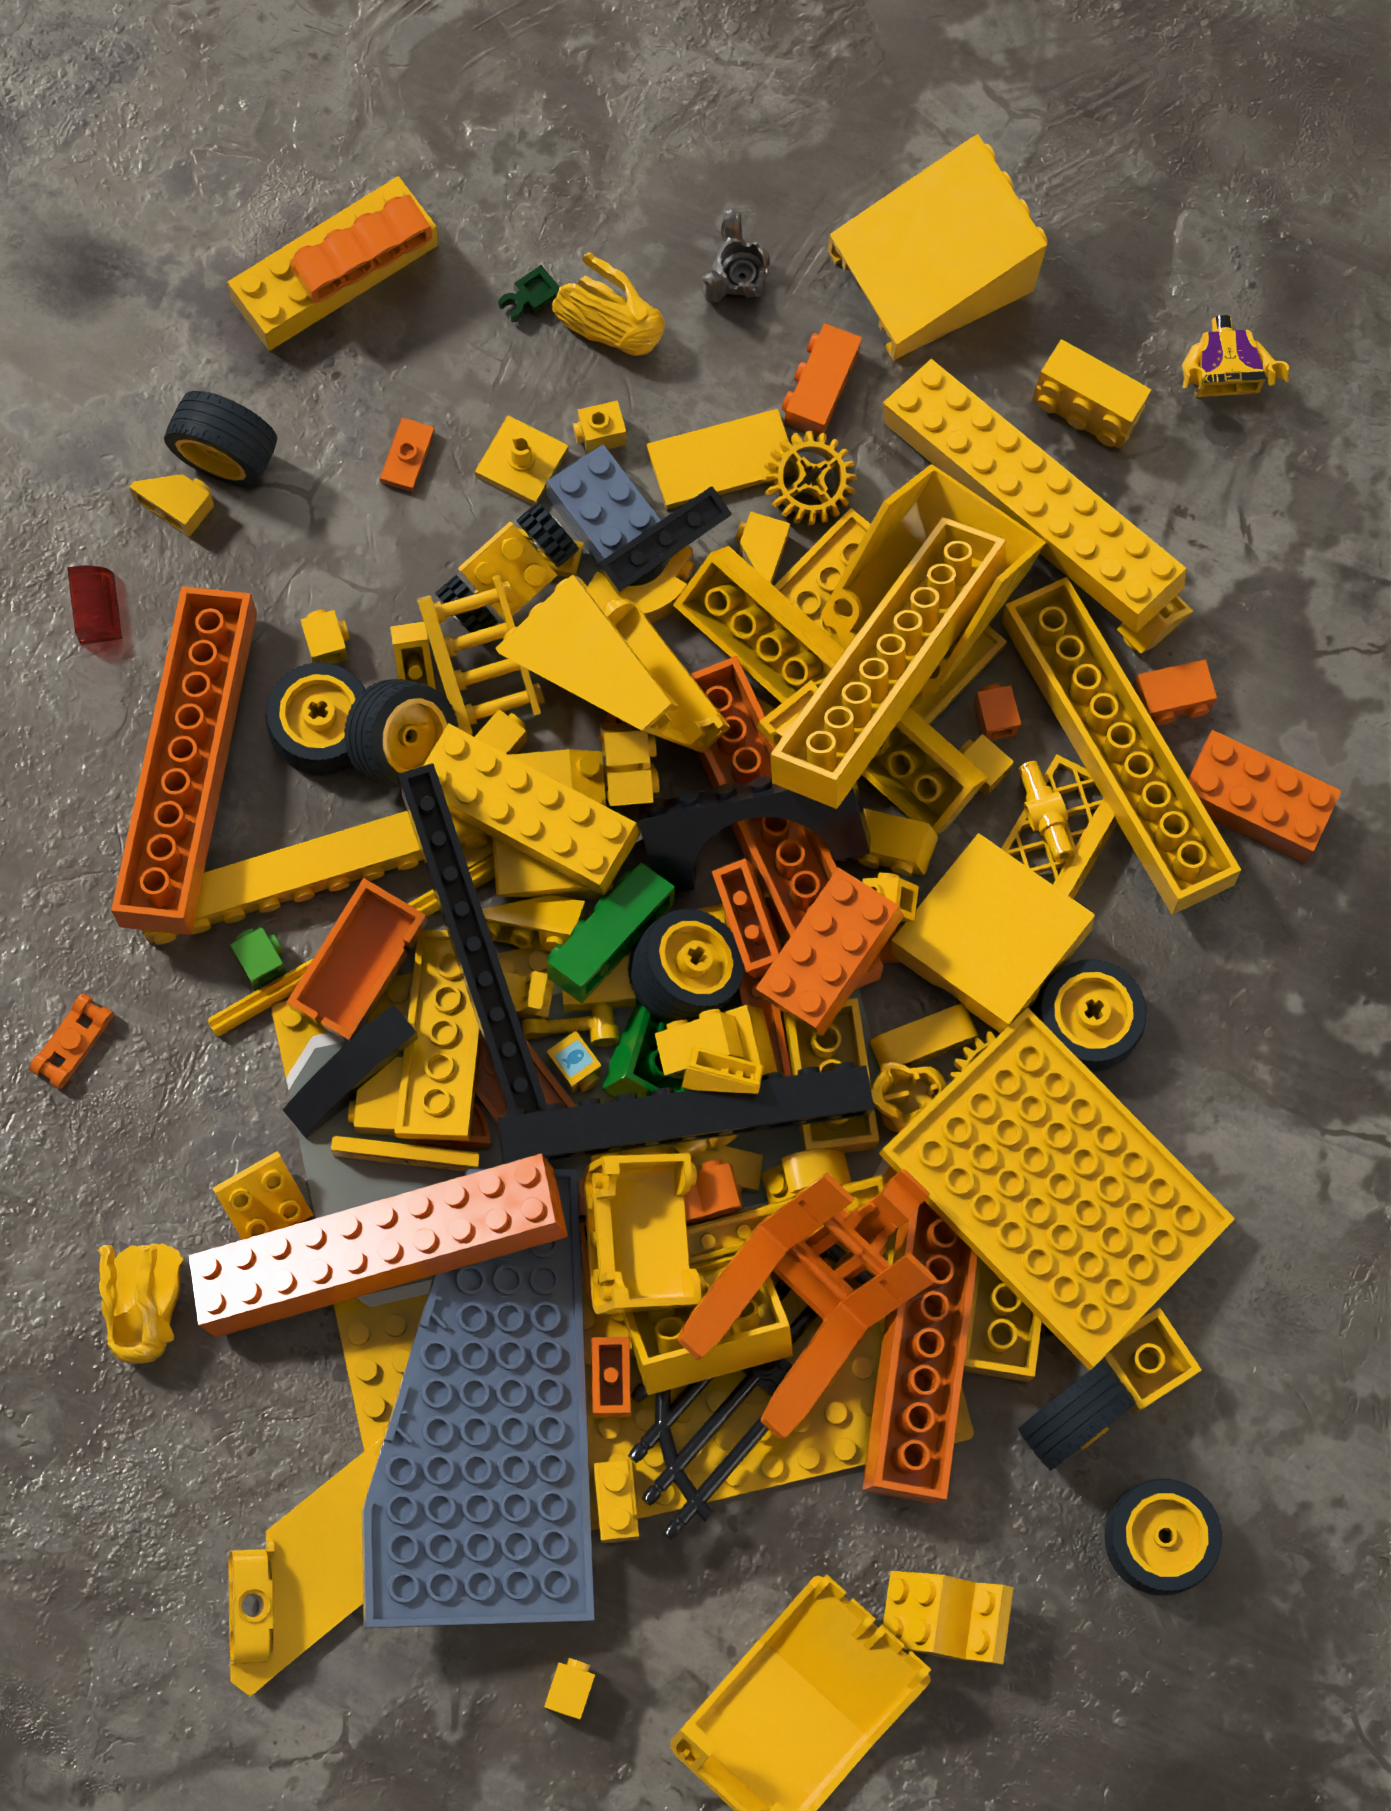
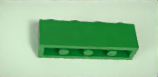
(609, 932)

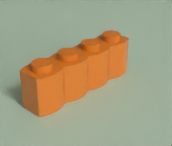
(363, 248)
(713, 1194)

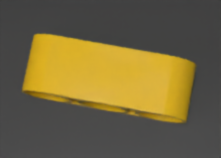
(925, 1037)

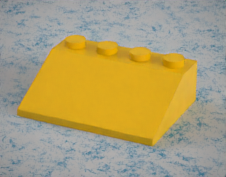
(526, 877)
(755, 1337)

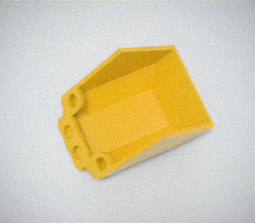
(896, 537)

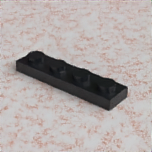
(664, 539)

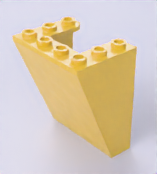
(942, 248)
(615, 664)

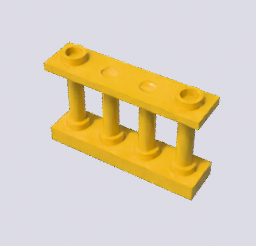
(445, 647)

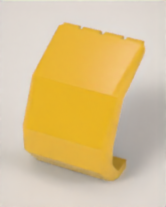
(801, 1705)

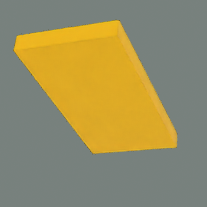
(719, 456)

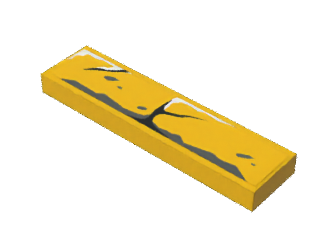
(404, 1154)

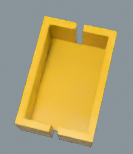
(1090, 395)
(627, 766)

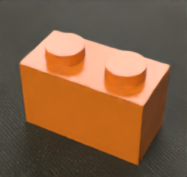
(1176, 692)
(611, 1377)

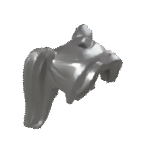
(733, 260)

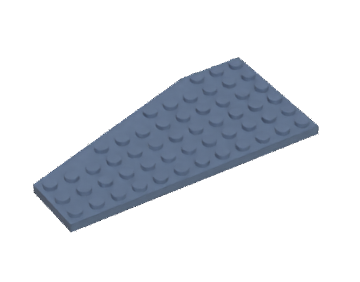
(487, 1450)

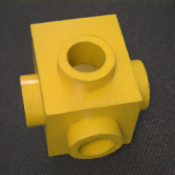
(898, 891)

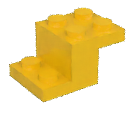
(948, 1616)

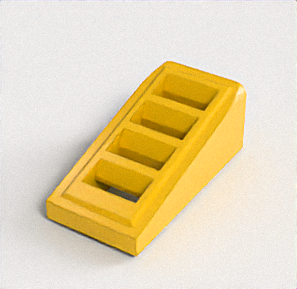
(721, 1073)

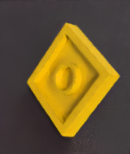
(521, 460)

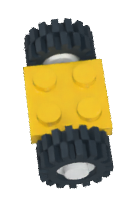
(514, 561)

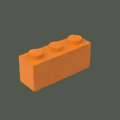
(821, 379)
(748, 916)

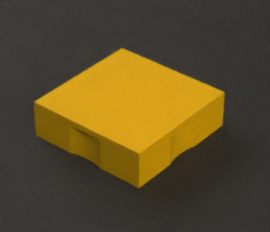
(992, 933)

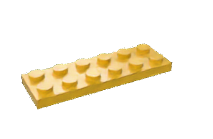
(443, 1061)

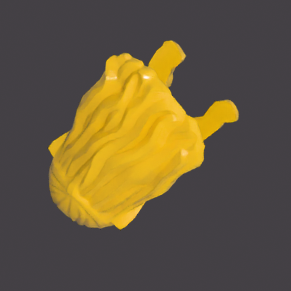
(607, 317)
(139, 1299)

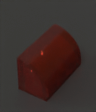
(94, 604)

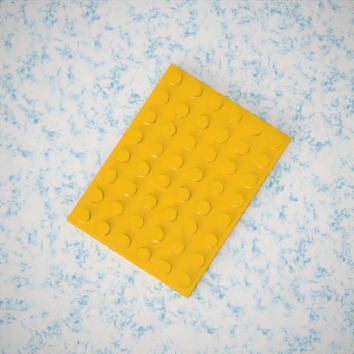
(1058, 1188)

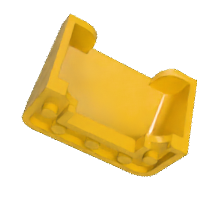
(639, 1233)

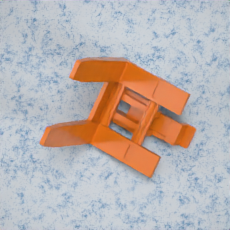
(791, 1247)

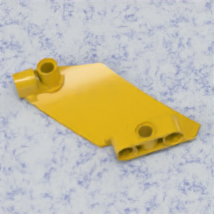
(302, 1579)

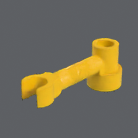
(600, 1025)

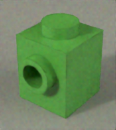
(258, 956)

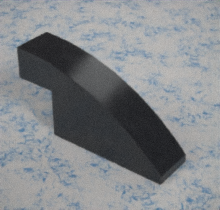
(348, 1070)

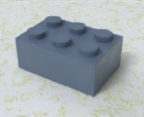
(600, 503)

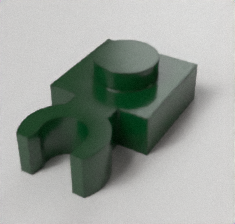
(533, 291)

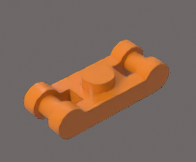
(71, 1041)

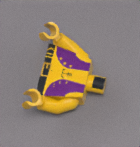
(1230, 362)

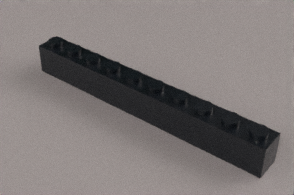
(471, 939)
(685, 1115)

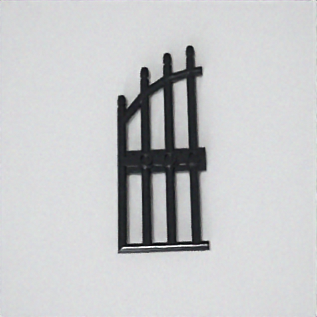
(766, 1376)

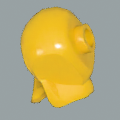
(904, 1092)

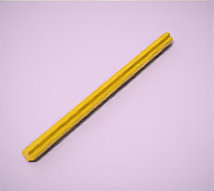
(285, 985)

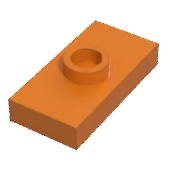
(407, 454)

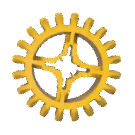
(800, 465)

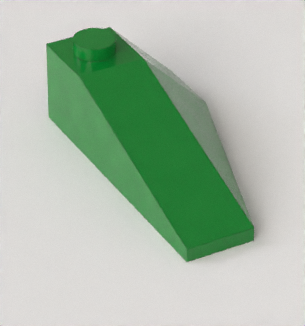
(636, 1059)

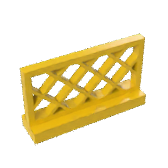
(1091, 839)

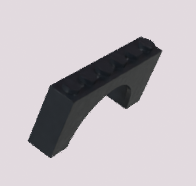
(680, 826)

